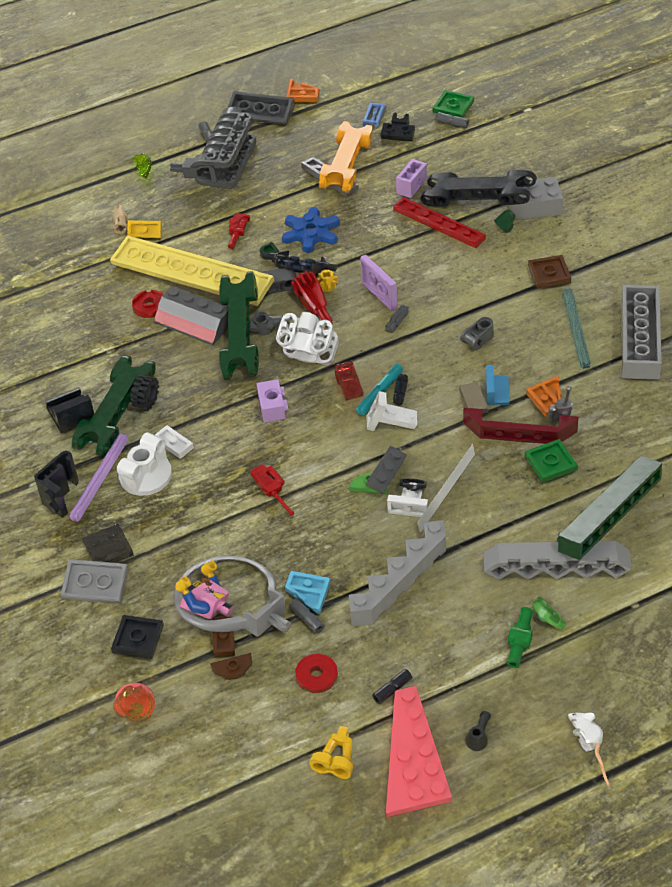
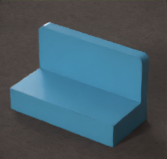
(496, 387)

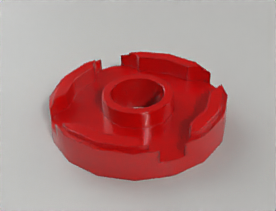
(140, 302)
(313, 663)

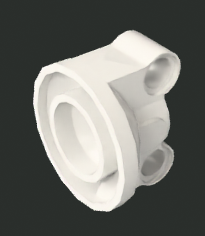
(146, 467)

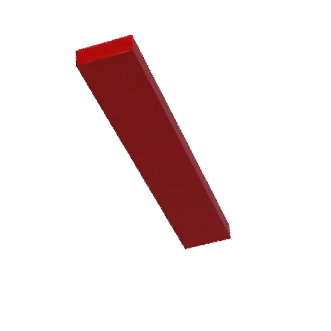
(439, 222)

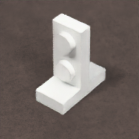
(390, 414)

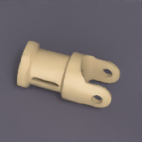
(120, 219)

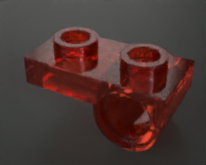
(348, 380)

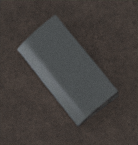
(264, 107)

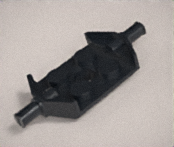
(282, 260)

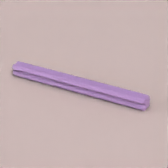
(98, 477)

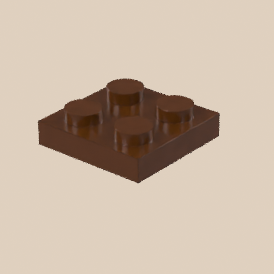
(549, 271)

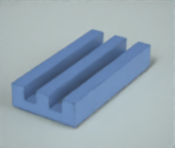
(372, 122)

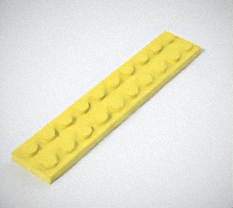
(183, 266)

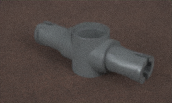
(264, 323)

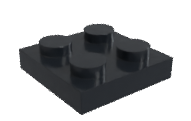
(137, 637)

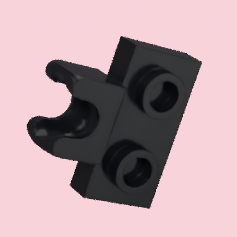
(398, 129)

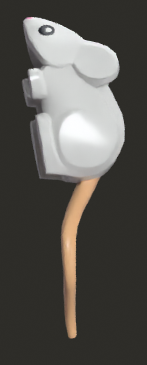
(590, 735)

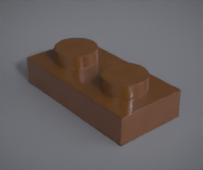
(223, 642)

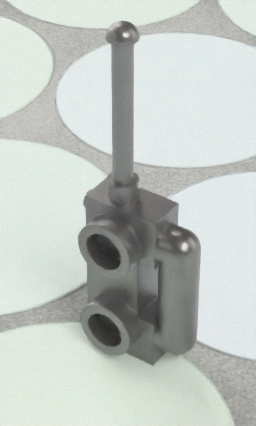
(561, 407)

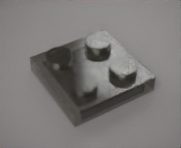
(108, 545)

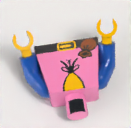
(205, 595)

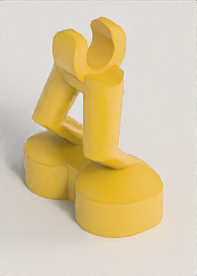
(339, 766)

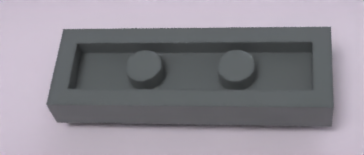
(386, 469)

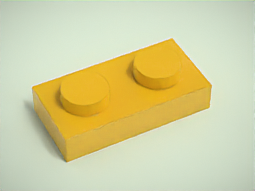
(144, 229)

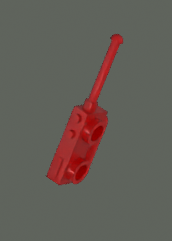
(269, 486)

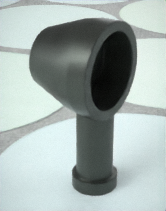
(479, 742)

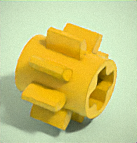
(327, 280)

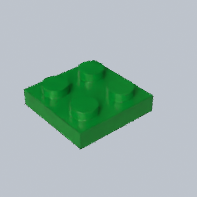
(453, 103)
(551, 461)

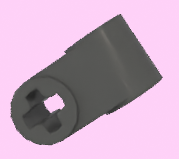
(478, 333)

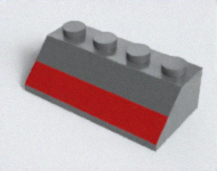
(192, 315)

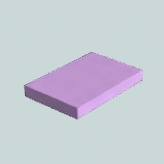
(379, 283)

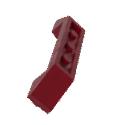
(518, 431)

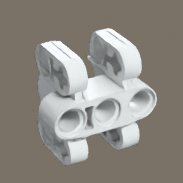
(307, 338)

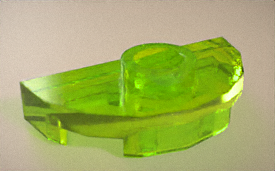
(143, 164)

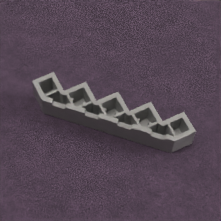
(533, 558)
(401, 574)

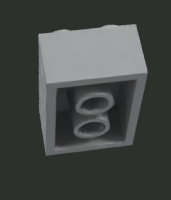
(544, 200)

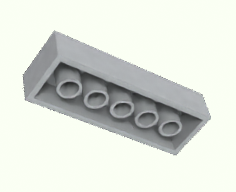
(641, 332)

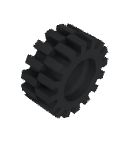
(144, 392)

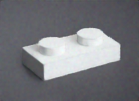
(175, 442)

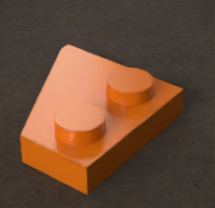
(302, 92)
(545, 394)

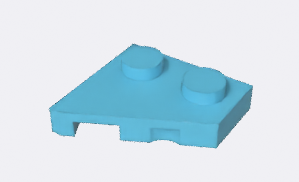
(308, 589)

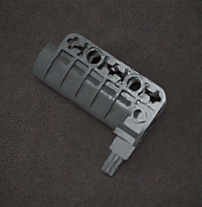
(222, 152)

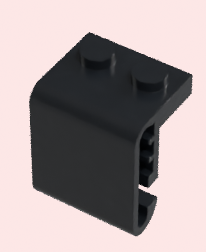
(69, 409)
(53, 483)

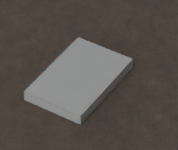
(94, 581)

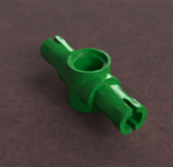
(520, 637)

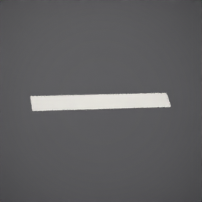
(446, 487)

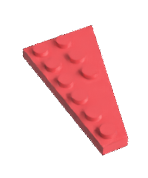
(414, 767)

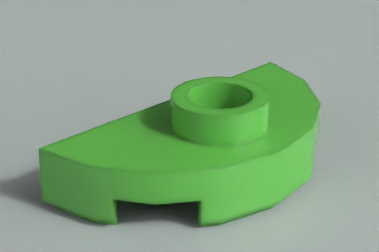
(359, 485)
(547, 613)

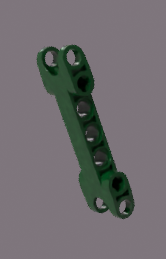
(239, 349)
(102, 426)

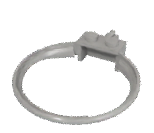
(257, 623)

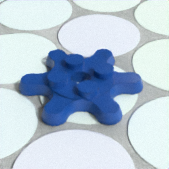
(310, 237)

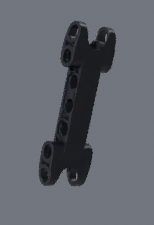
(503, 188)

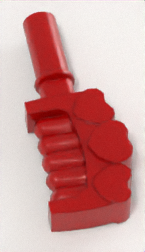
(236, 227)

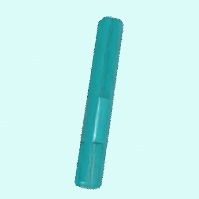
(382, 386)

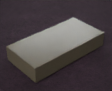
(473, 396)

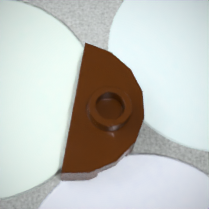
(232, 667)

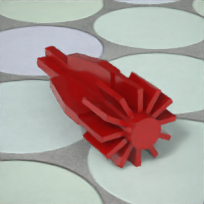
(311, 295)

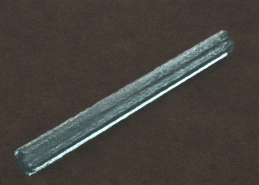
(576, 327)

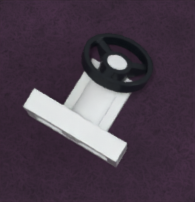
(410, 501)

